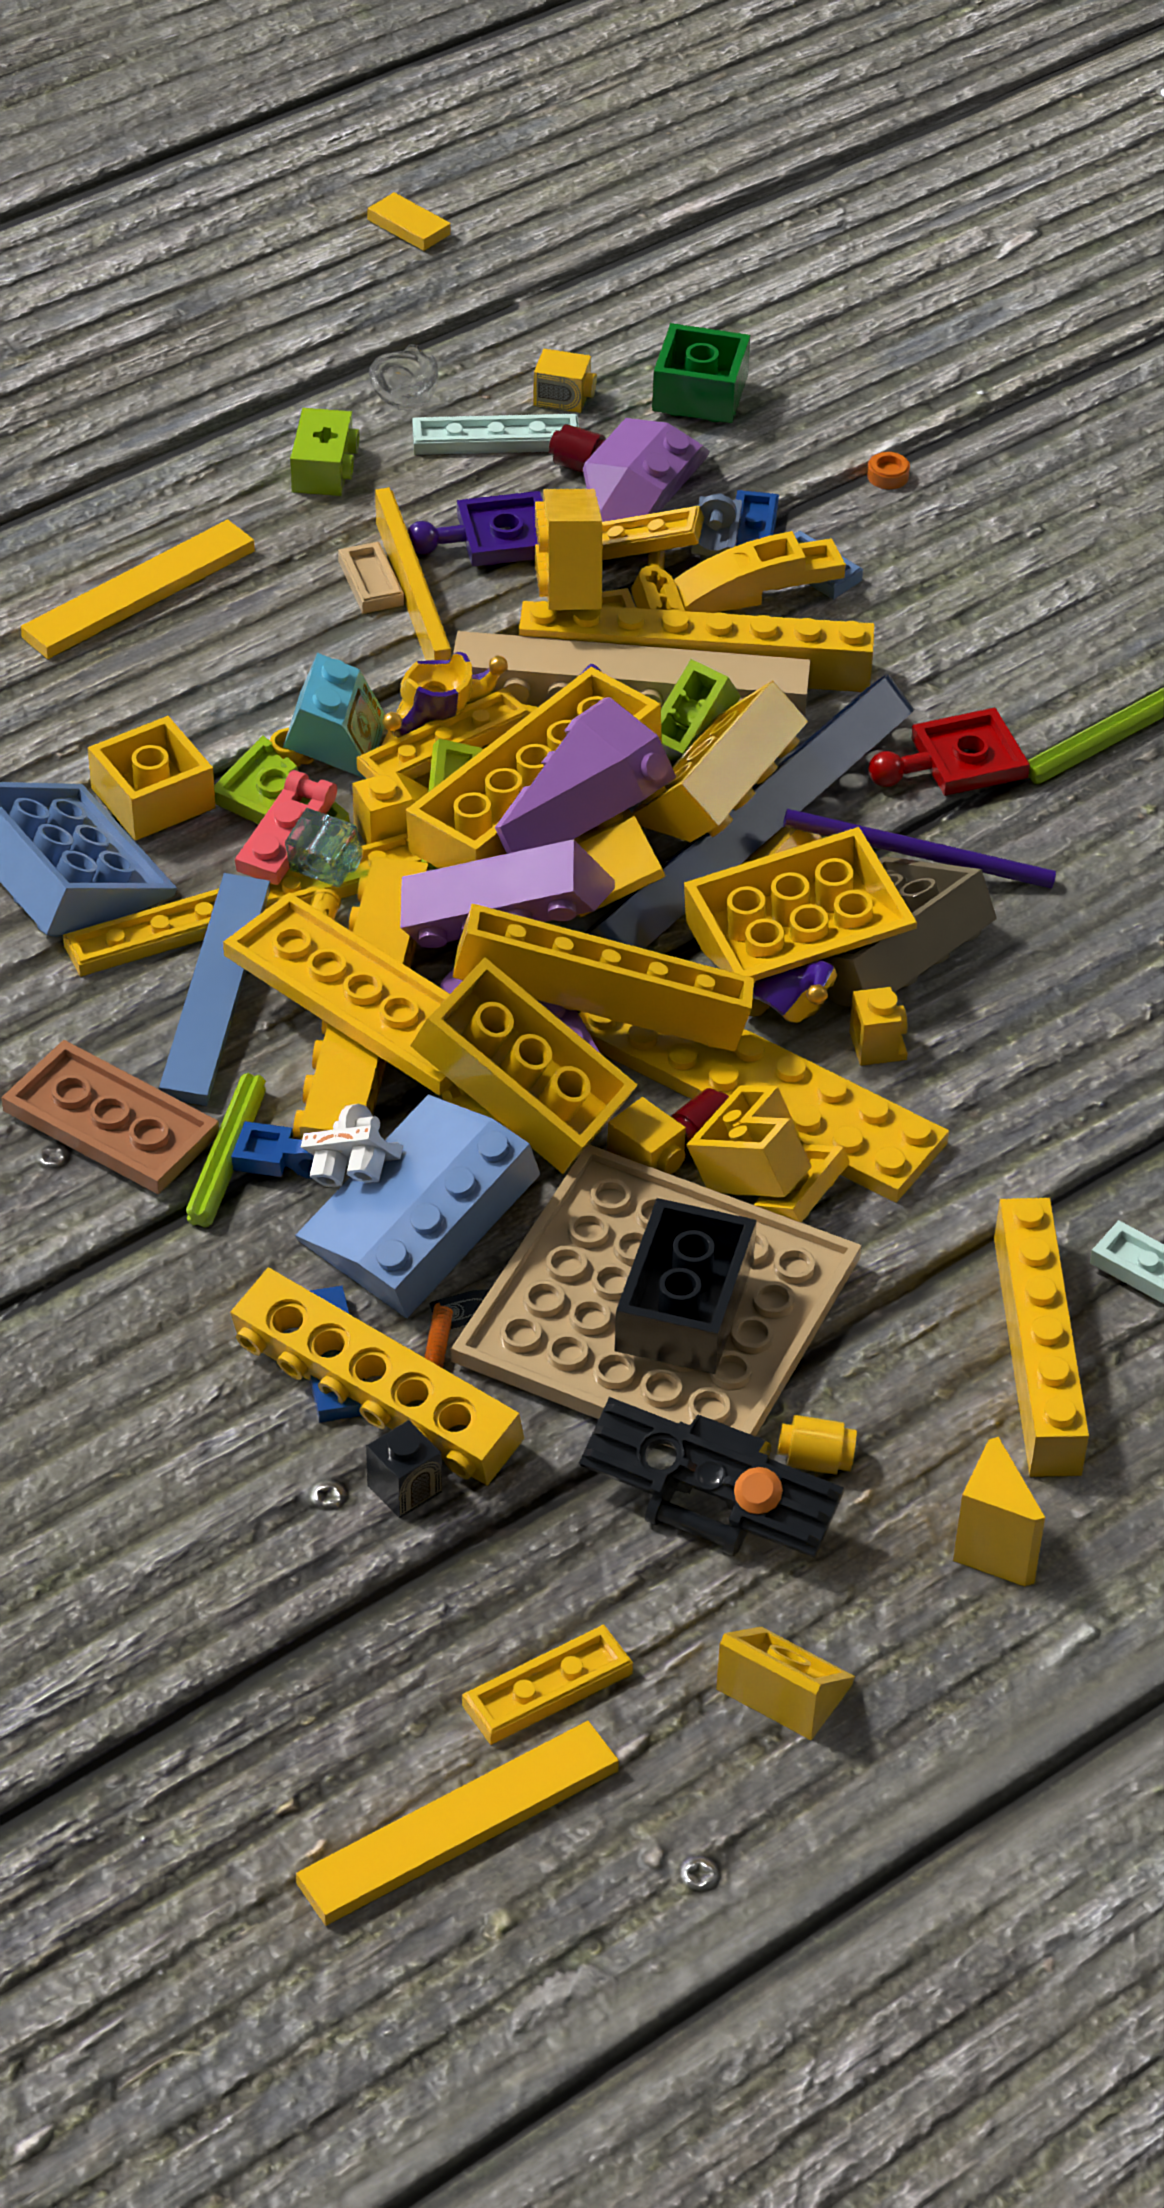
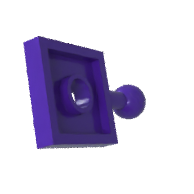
(480, 529)

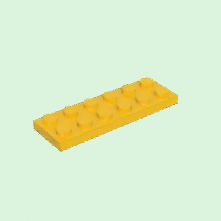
(342, 982)

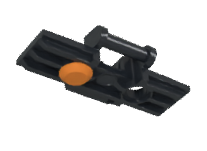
(722, 1462)

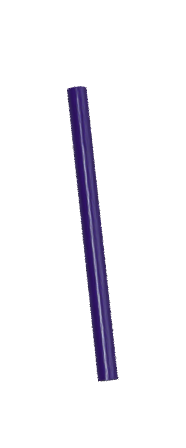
(924, 849)

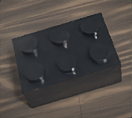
(685, 1285)

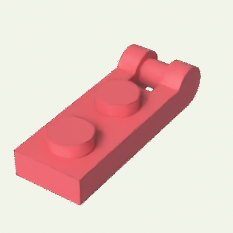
(265, 851)

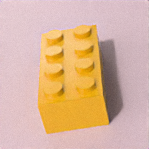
(569, 549)
(523, 1064)

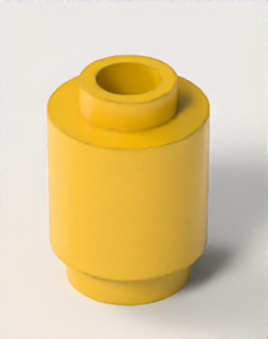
(817, 1445)

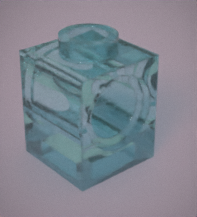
(323, 847)

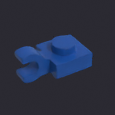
(268, 1150)

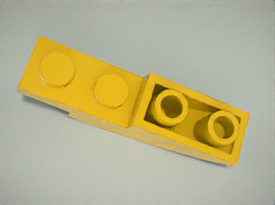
(743, 572)

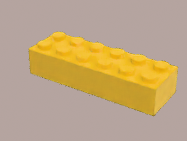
(460, 814)

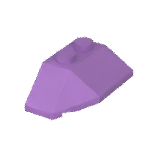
(641, 467)

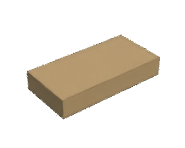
(370, 577)

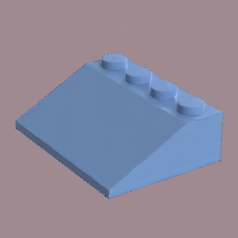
(72, 859)
(427, 1208)

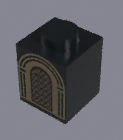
(404, 1469)

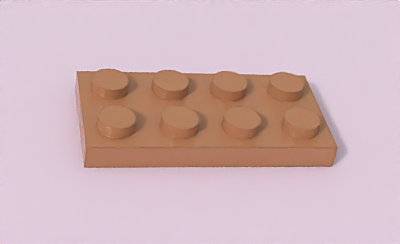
(110, 1116)

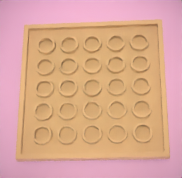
(557, 1300)

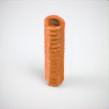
(439, 1334)

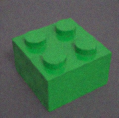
(701, 373)

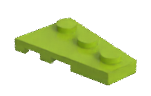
(257, 781)

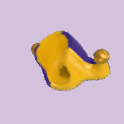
(441, 690)
(794, 992)

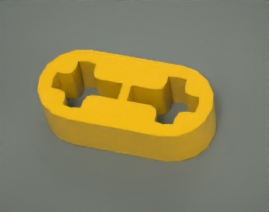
(656, 590)

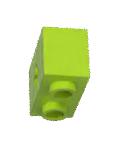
(323, 452)
(693, 706)

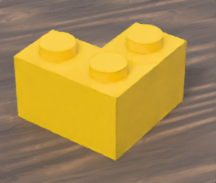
(750, 1145)

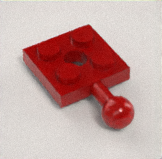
(940, 746)

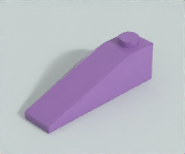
(592, 776)

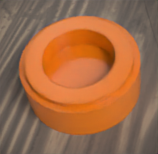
(888, 470)

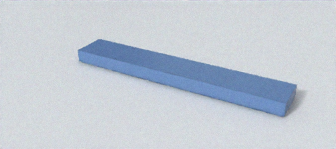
(212, 994)

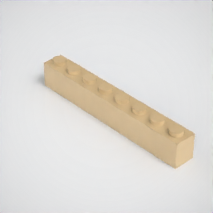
(546, 665)

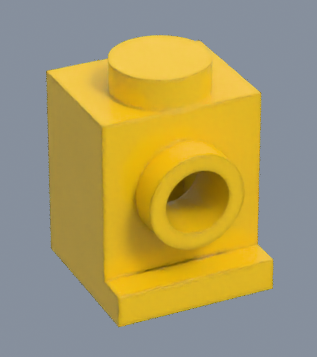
(878, 1026)

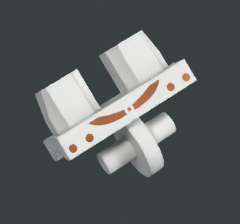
(352, 1144)

